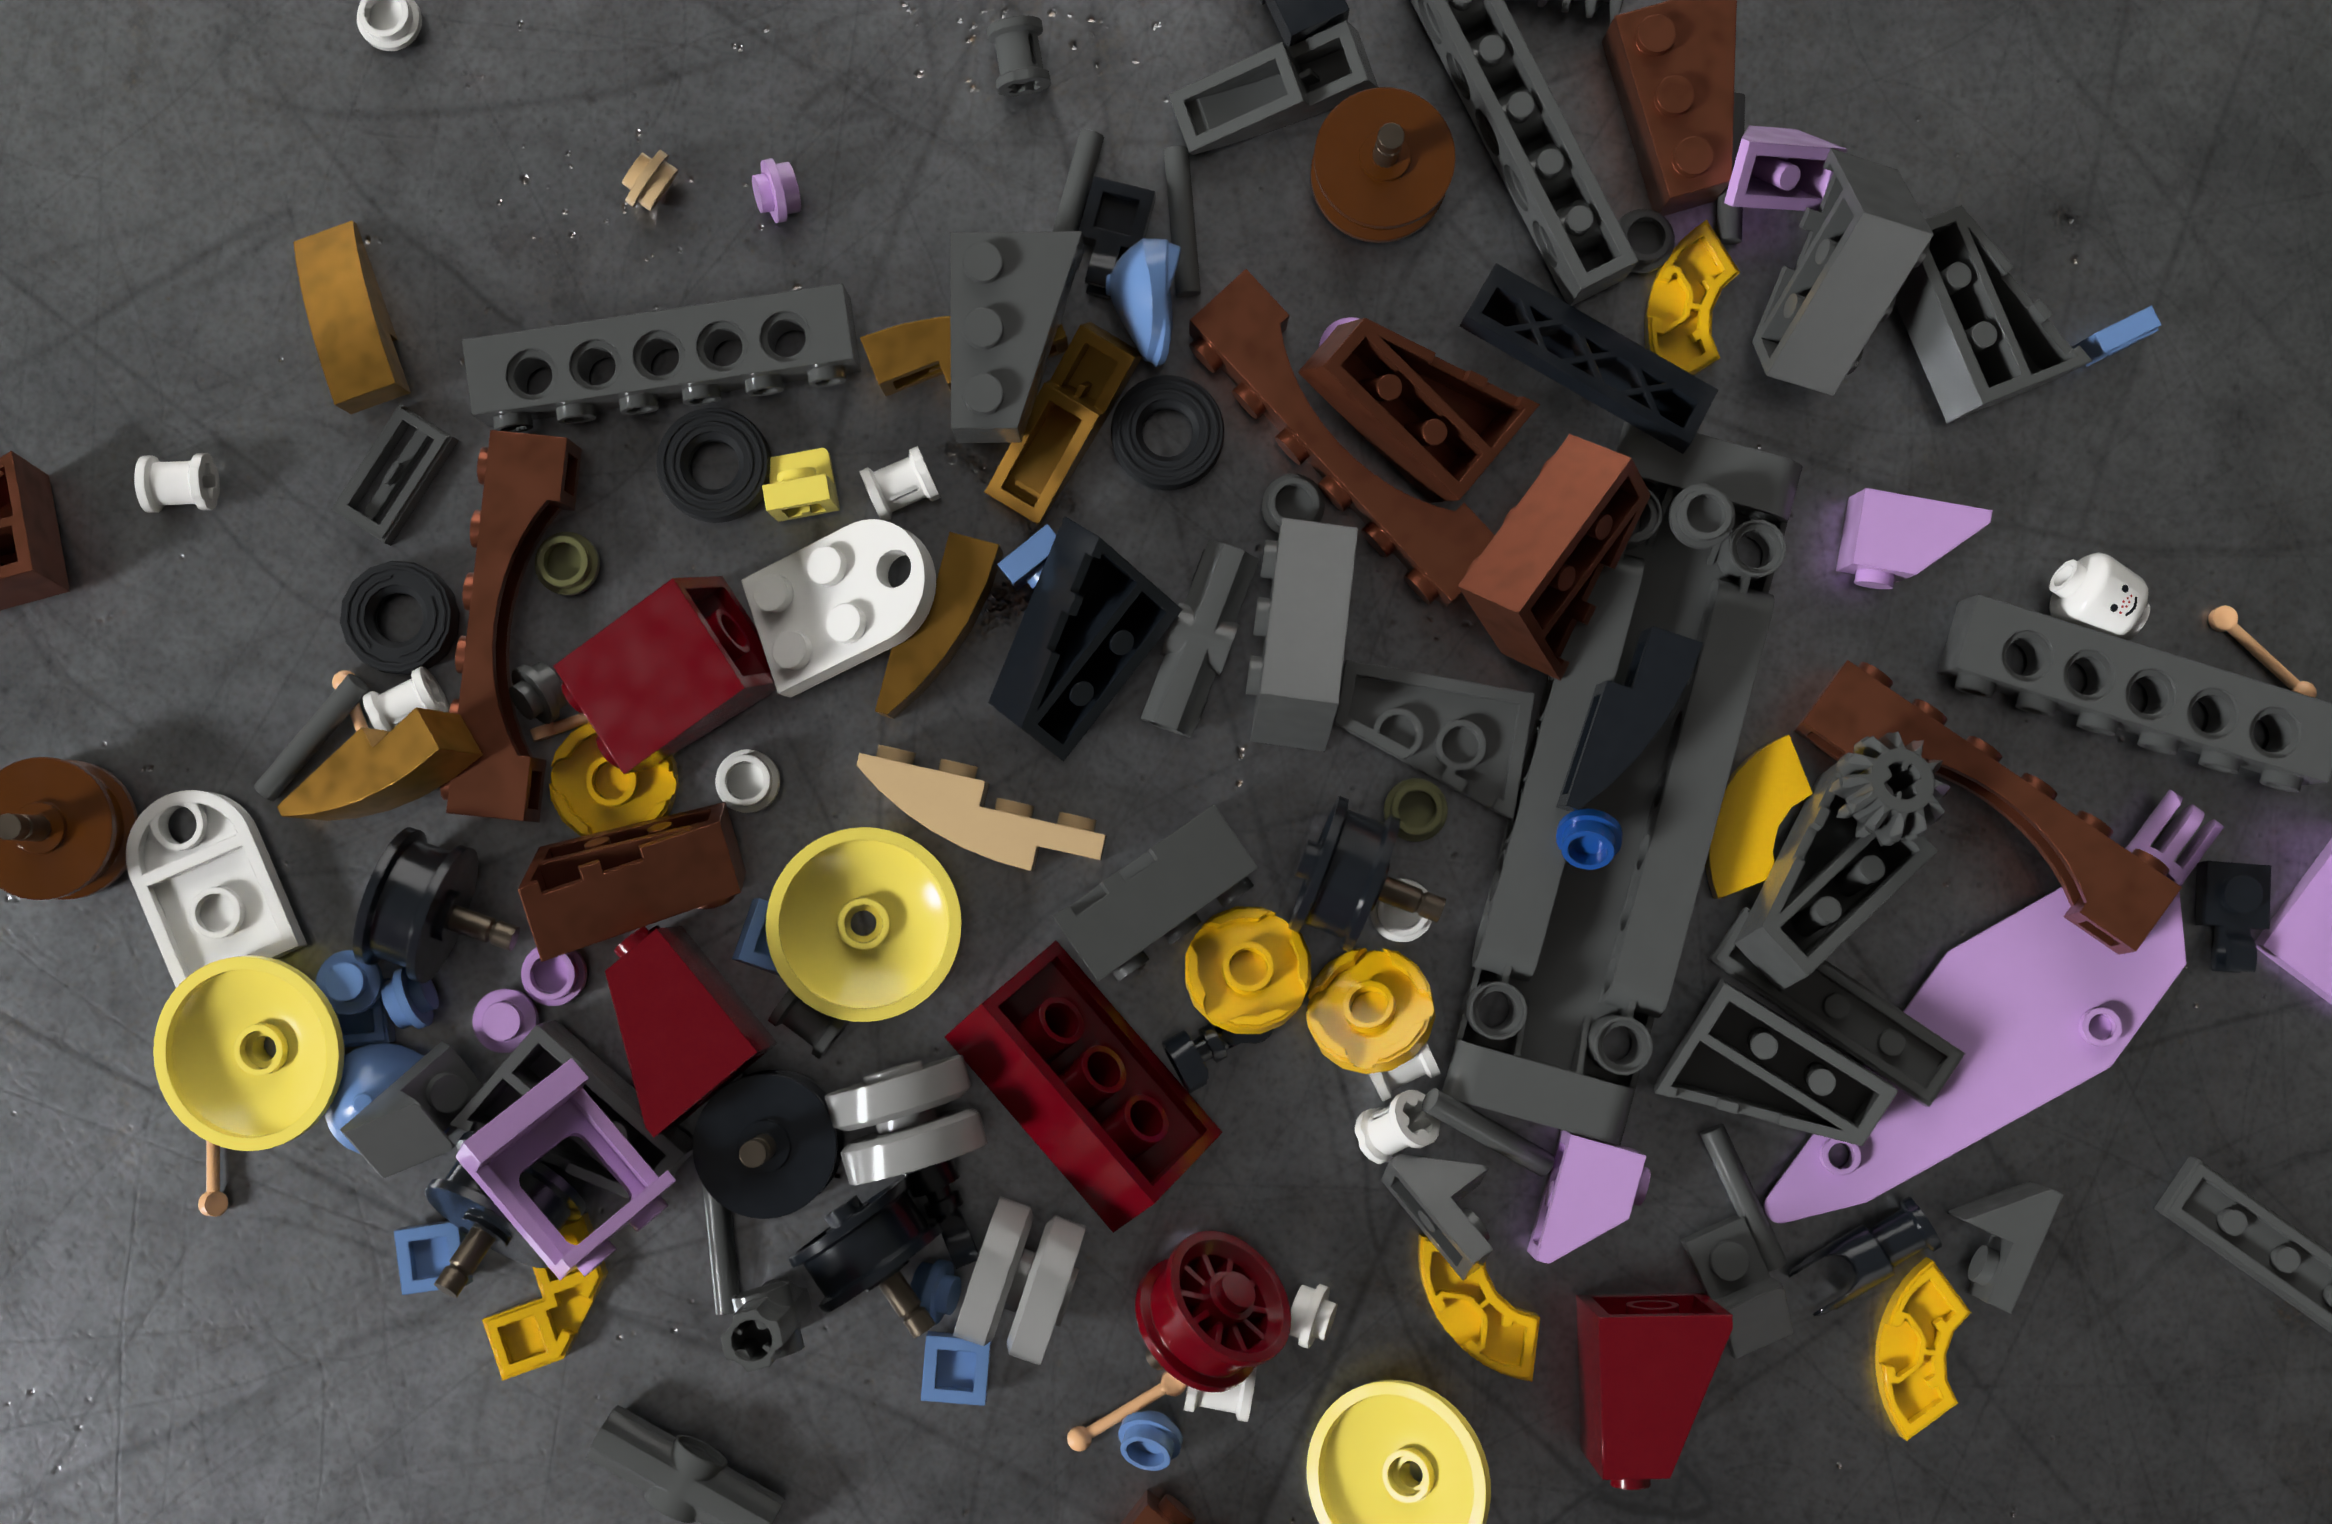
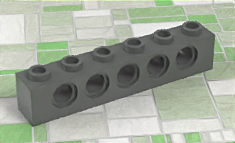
(1530, 144)
(503, 362)
(2296, 723)

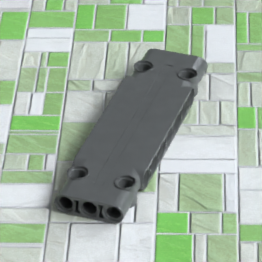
(1606, 942)

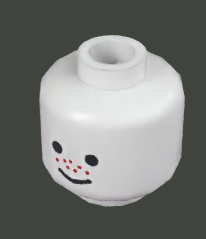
(2100, 596)

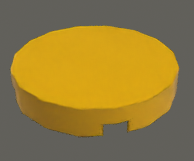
(629, 796)
(1247, 970)
(1370, 1010)

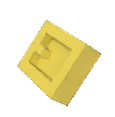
(801, 485)

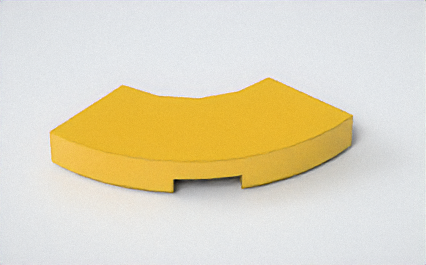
(1683, 300)
(1750, 814)
(1479, 1315)
(1914, 1348)

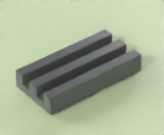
(414, 488)

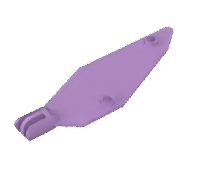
(2033, 1014)

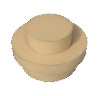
(649, 179)

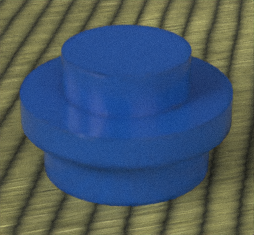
(1589, 838)

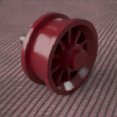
(1212, 1312)

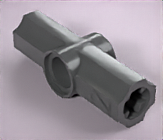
(1200, 638)
(766, 1324)
(680, 1473)

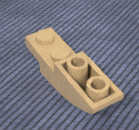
(953, 806)

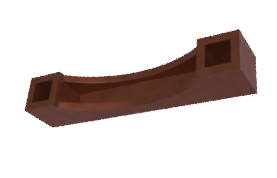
(1244, 338)
(523, 492)
(2109, 889)

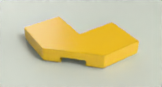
(549, 1325)

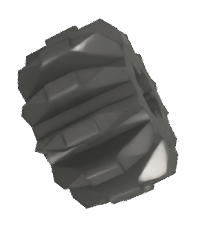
(1909, 777)

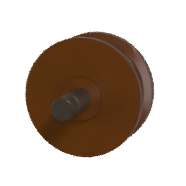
(1382, 164)
(62, 828)

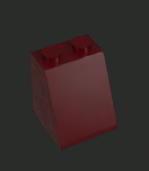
(667, 672)
(679, 1024)
(1644, 1379)

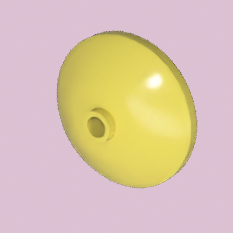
(875, 972)
(216, 1061)
(1365, 1453)

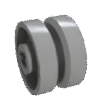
(906, 1119)
(1021, 1281)

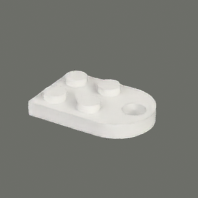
(835, 602)
(214, 891)

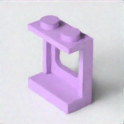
(528, 1131)

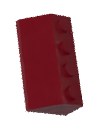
(1084, 1086)

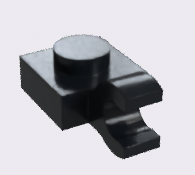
(1112, 223)
(2233, 902)

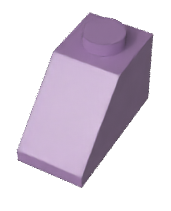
(1779, 170)
(1901, 535)
(1586, 1194)

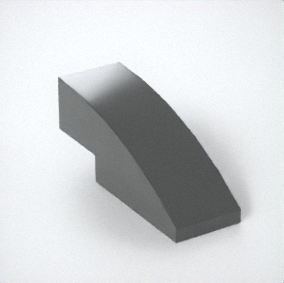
(1273, 89)

